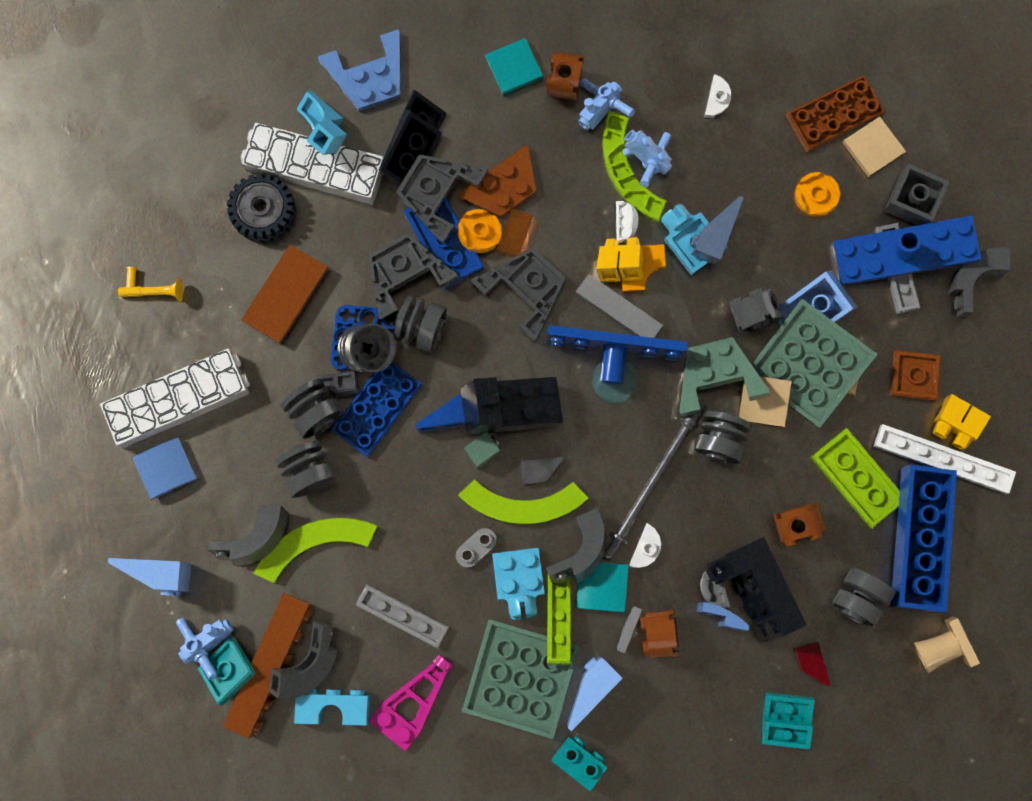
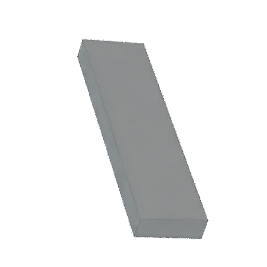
(903, 286)
(618, 308)
(402, 616)

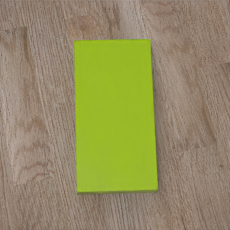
(858, 478)

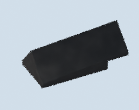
(414, 136)

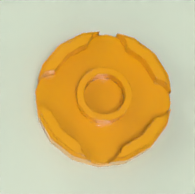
(817, 194)
(479, 231)

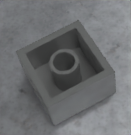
(916, 195)

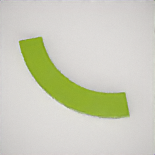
(622, 174)
(523, 511)
(310, 536)

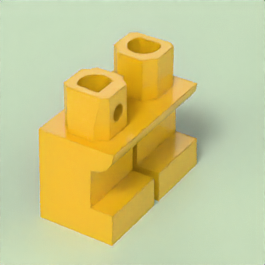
(620, 261)
(960, 419)

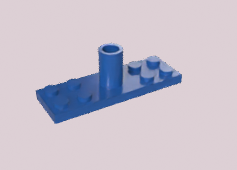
(884, 256)
(615, 348)

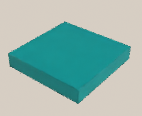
(514, 66)
(232, 671)

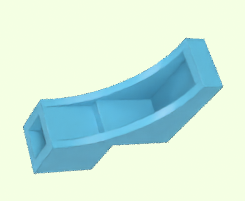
(325, 124)

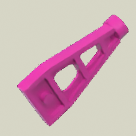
(395, 725)

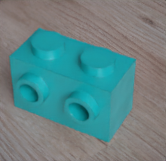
(577, 765)

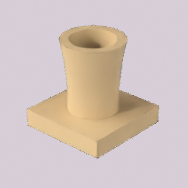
(946, 647)

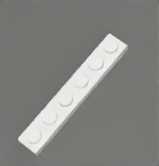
(942, 457)

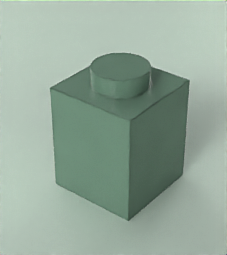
(483, 449)

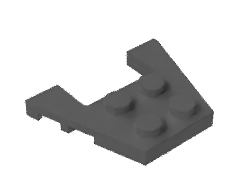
(428, 186)
(398, 265)
(532, 280)

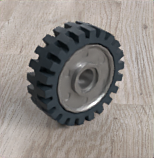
(252, 194)

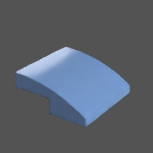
(164, 468)
(727, 618)

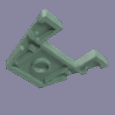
(715, 366)

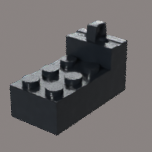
(510, 404)
(761, 588)

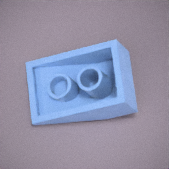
(825, 295)
(167, 576)
(593, 687)

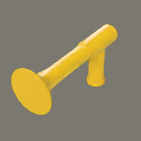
(131, 291)

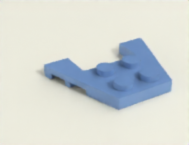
(370, 82)

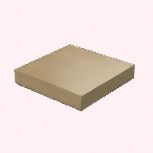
(874, 147)
(767, 410)

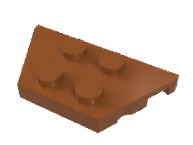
(504, 185)

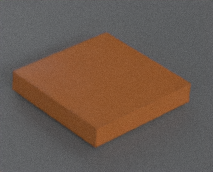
(915, 375)

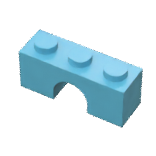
(354, 707)

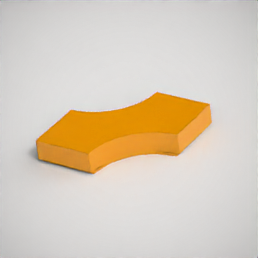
(653, 261)

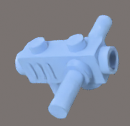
(605, 98)
(653, 157)
(198, 646)

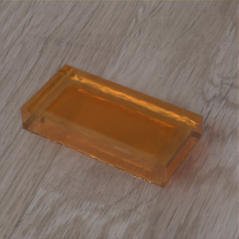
(514, 233)

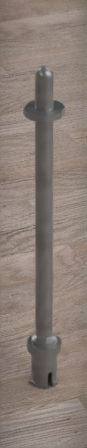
(688, 424)

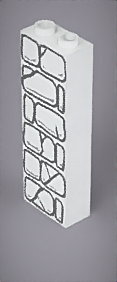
(293, 160)
(175, 398)

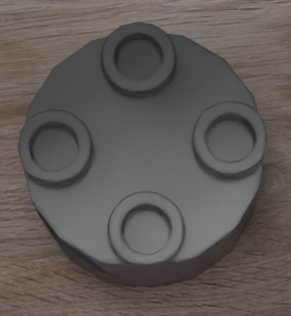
(756, 311)

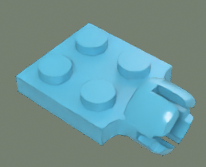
(681, 229)
(519, 580)

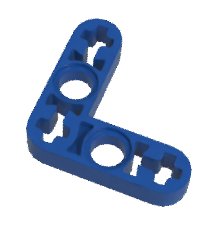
(341, 326)

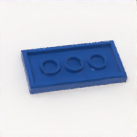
(452, 253)

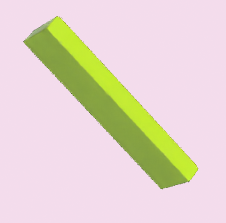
(559, 623)

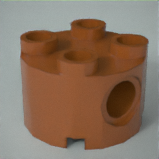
(561, 64)
(810, 516)
(660, 634)

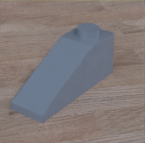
(712, 240)

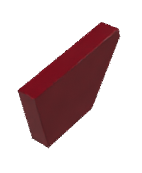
(812, 662)

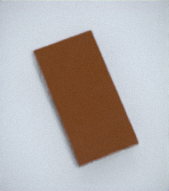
(835, 113)
(285, 294)

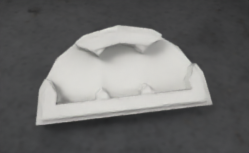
(718, 97)
(626, 221)
(647, 548)

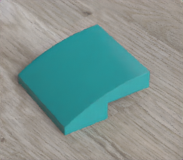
(604, 589)
(787, 720)

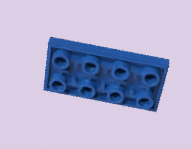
(376, 408)

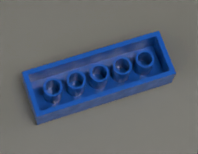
(924, 538)

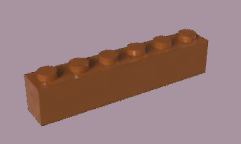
(273, 652)

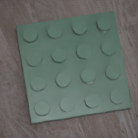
(817, 359)
(515, 683)

